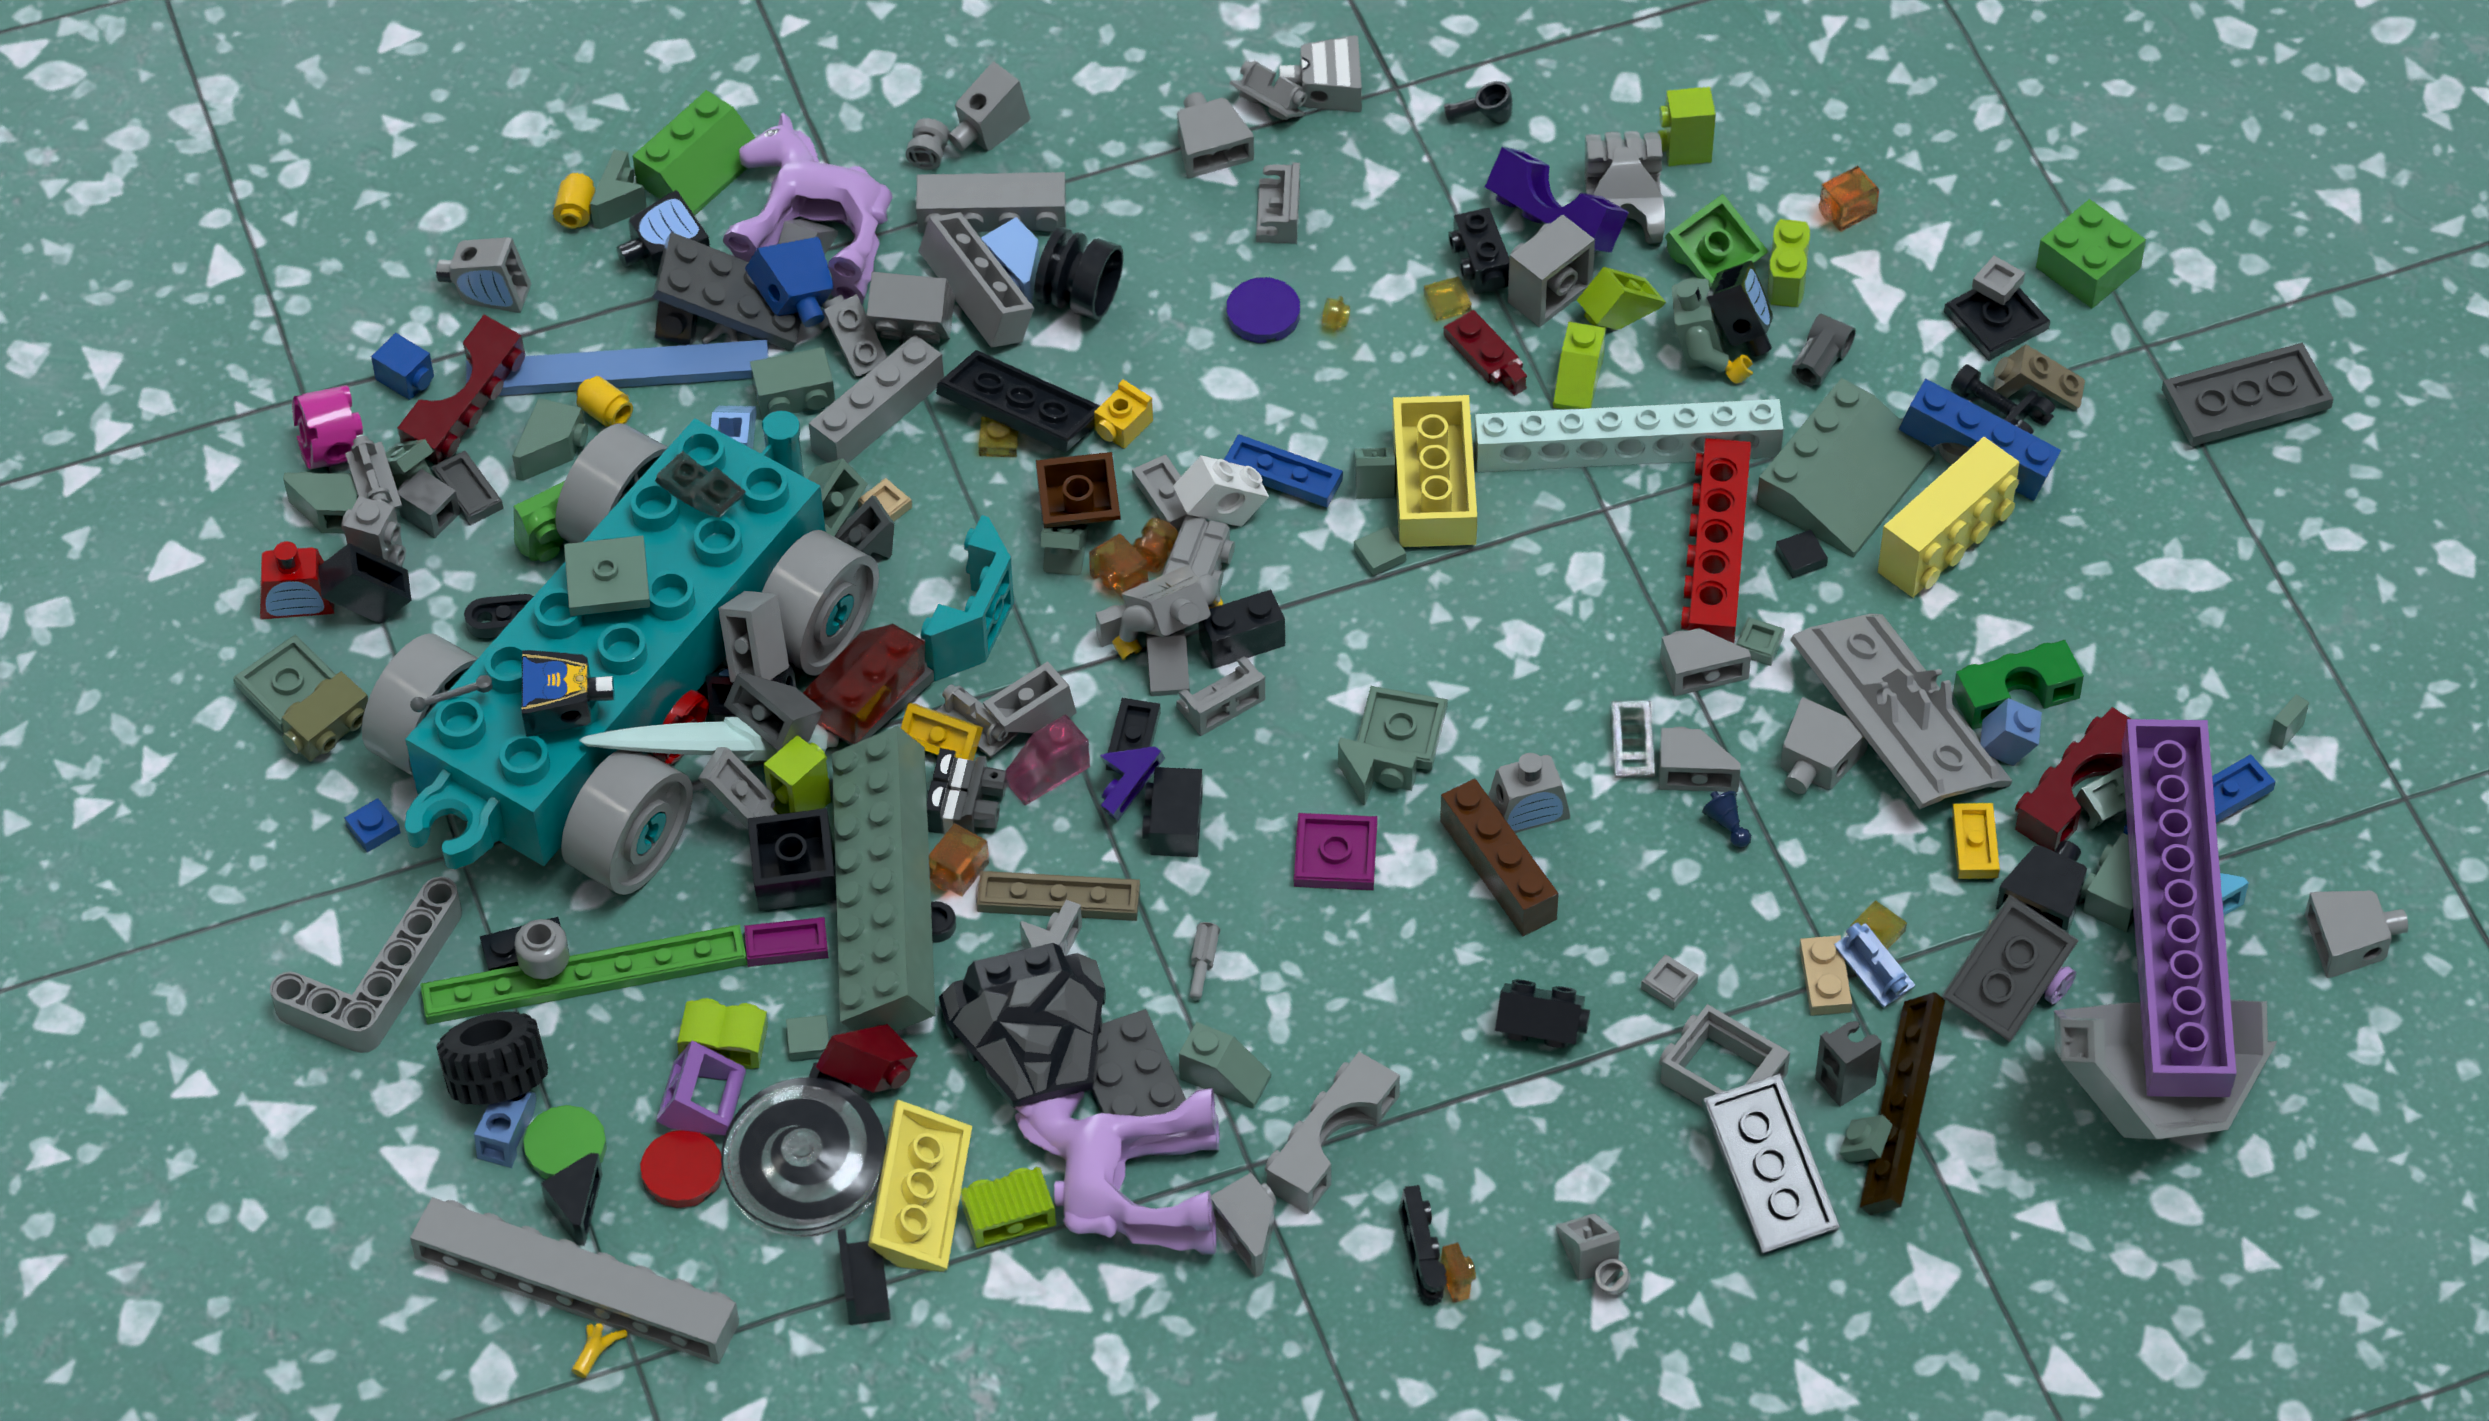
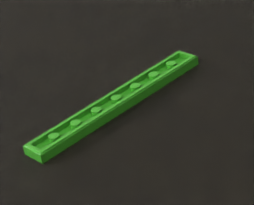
(585, 974)

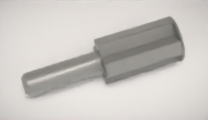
(1203, 955)

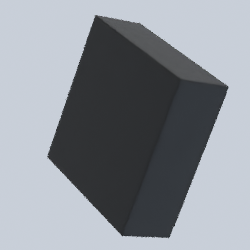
(1801, 553)

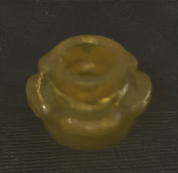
(1335, 314)

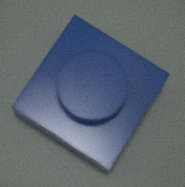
(372, 825)

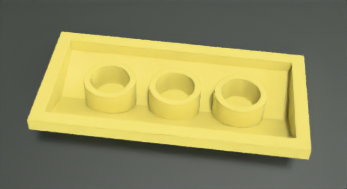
(919, 1188)

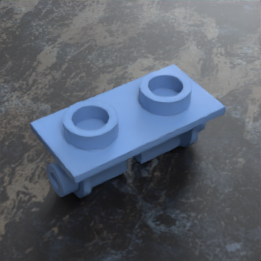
(1873, 964)

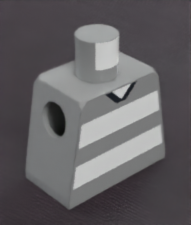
(1329, 74)

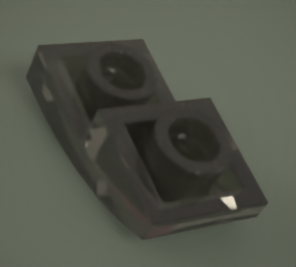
(694, 485)

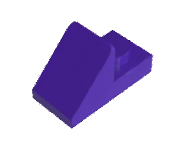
(1136, 769)

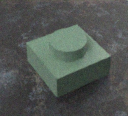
(1865, 1138)

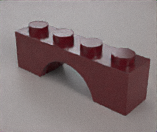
(493, 354)
(2051, 809)

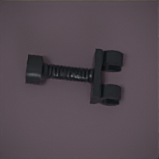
(2039, 408)

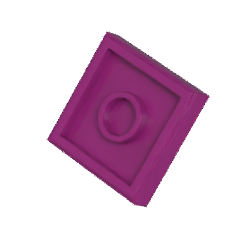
(1335, 851)

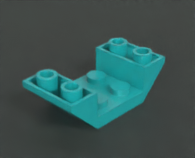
(966, 638)

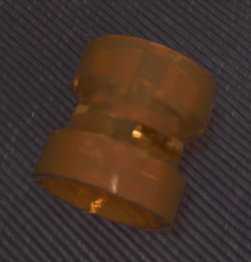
(1156, 541)

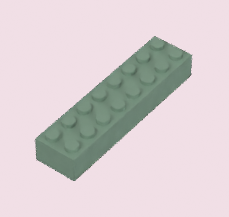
(883, 882)

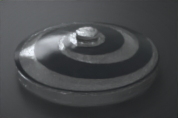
(804, 1157)

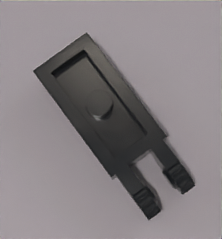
(1421, 1247)

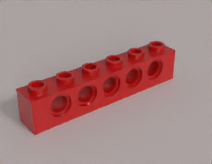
(1719, 537)

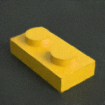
(940, 730)
(1975, 840)

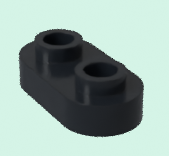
(497, 609)

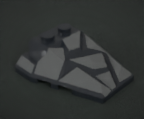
(1030, 1021)

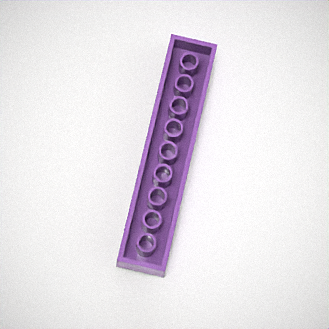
(2178, 909)

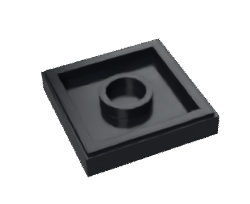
(1995, 326)

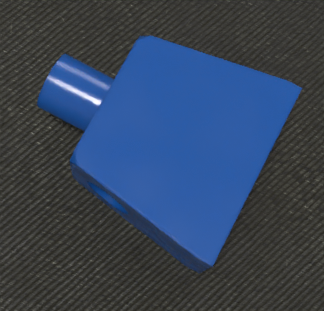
(793, 278)

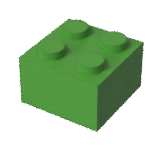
(2090, 253)

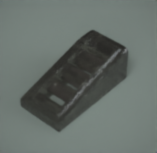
(1632, 711)

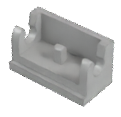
(1279, 204)
(1223, 698)

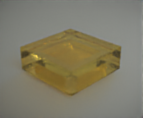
(1447, 298)

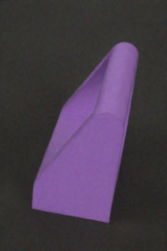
(679, 1111)

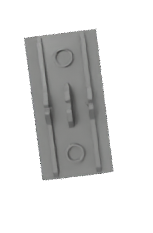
(1899, 708)

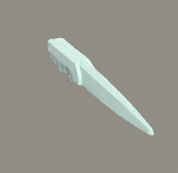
(699, 739)

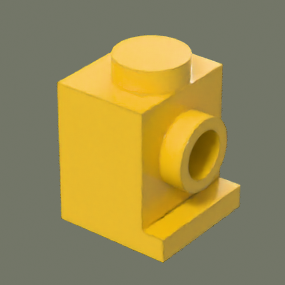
(1124, 415)

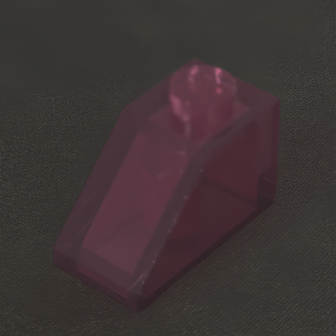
(1048, 760)

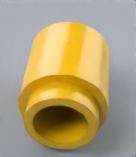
(574, 200)
(604, 401)

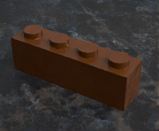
(1499, 857)

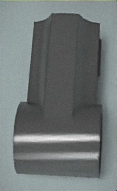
(1824, 345)

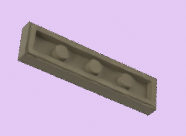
(1047, 893)

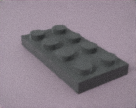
(719, 290)
(2247, 394)

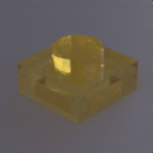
(997, 439)
(1883, 923)

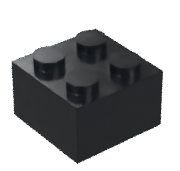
(792, 859)

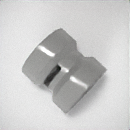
(927, 143)

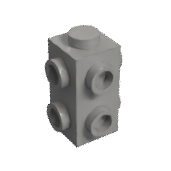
(375, 529)

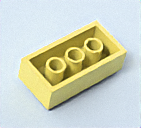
(1434, 471)
(1948, 517)

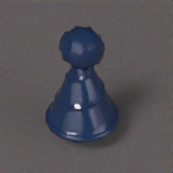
(1724, 810)

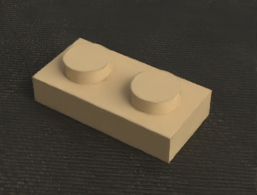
(1825, 976)

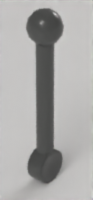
(482, 684)

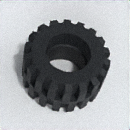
(492, 1058)

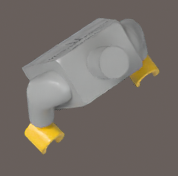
(1165, 607)

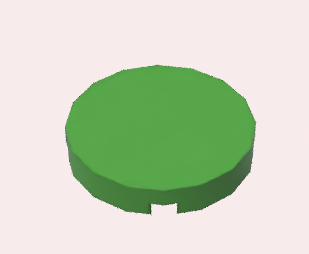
(561, 1138)

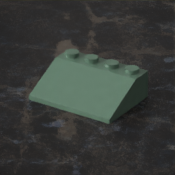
(1843, 469)

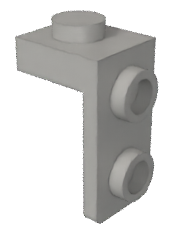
(853, 333)

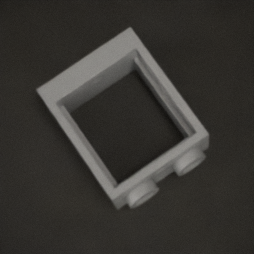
(1732, 1035)

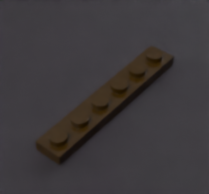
(1903, 1102)

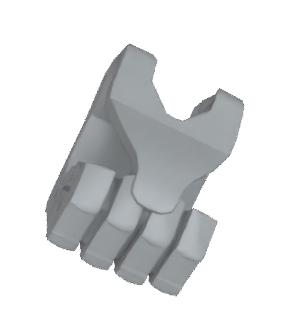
(1628, 176)

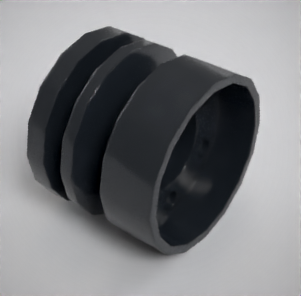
(1079, 273)

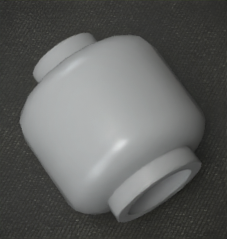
(541, 949)

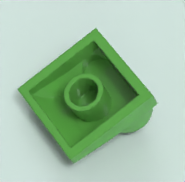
(1714, 240)
(536, 525)

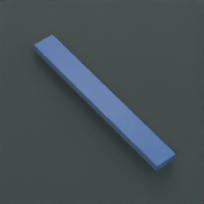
(634, 367)

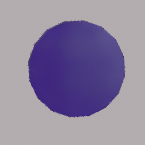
(1263, 309)

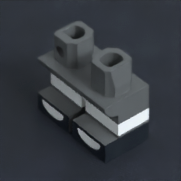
(959, 792)

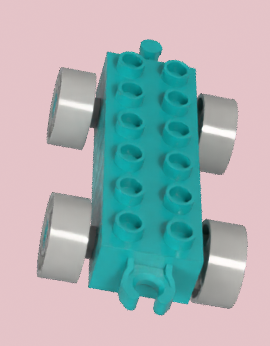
(605, 806)

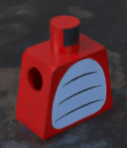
(291, 583)

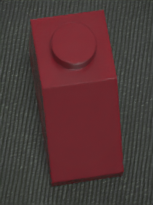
(868, 1058)

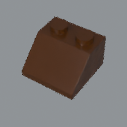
(1077, 490)

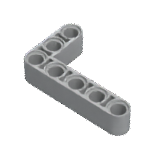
(381, 978)

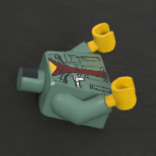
(1701, 331)

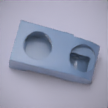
(502, 1129)

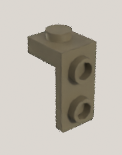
(2042, 373)

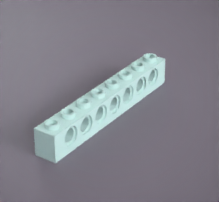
(1622, 434)

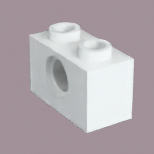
(1221, 491)

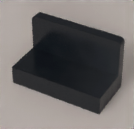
(863, 1281)

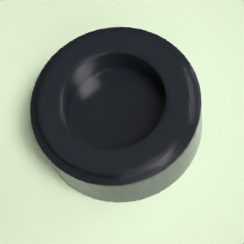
(942, 921)

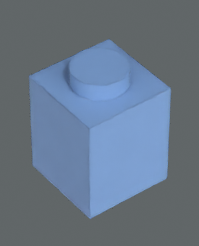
(2011, 731)

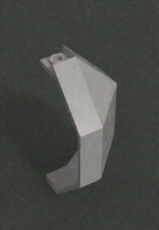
(2107, 1058)

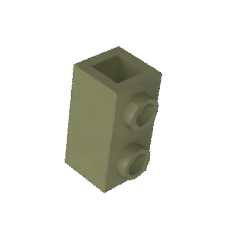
(324, 716)

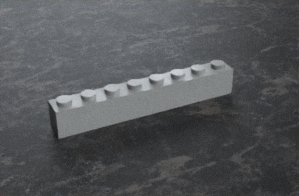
(575, 1279)

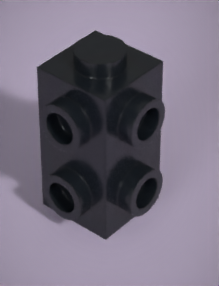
(1481, 251)
(1540, 1013)

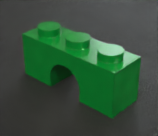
(2045, 671)

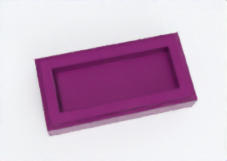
(786, 941)

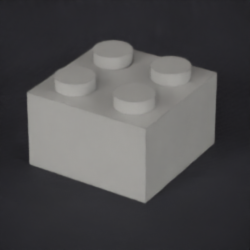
(1550, 270)
(910, 306)

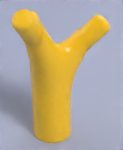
(594, 1347)

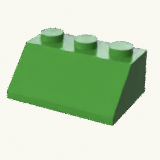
(694, 153)

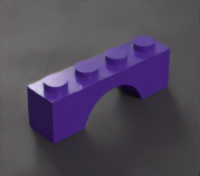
(1524, 183)

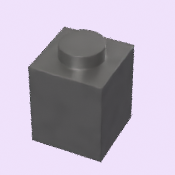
(428, 503)

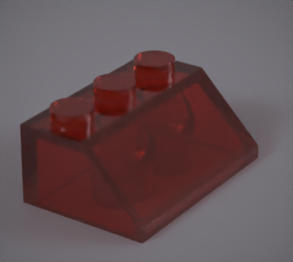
(867, 680)

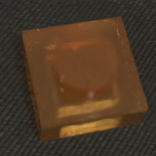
(1459, 1272)

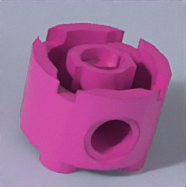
(325, 426)

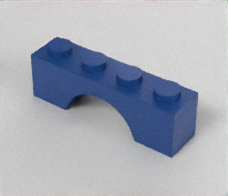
(1944, 417)

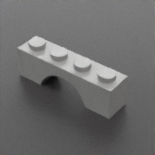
(1360, 1095)

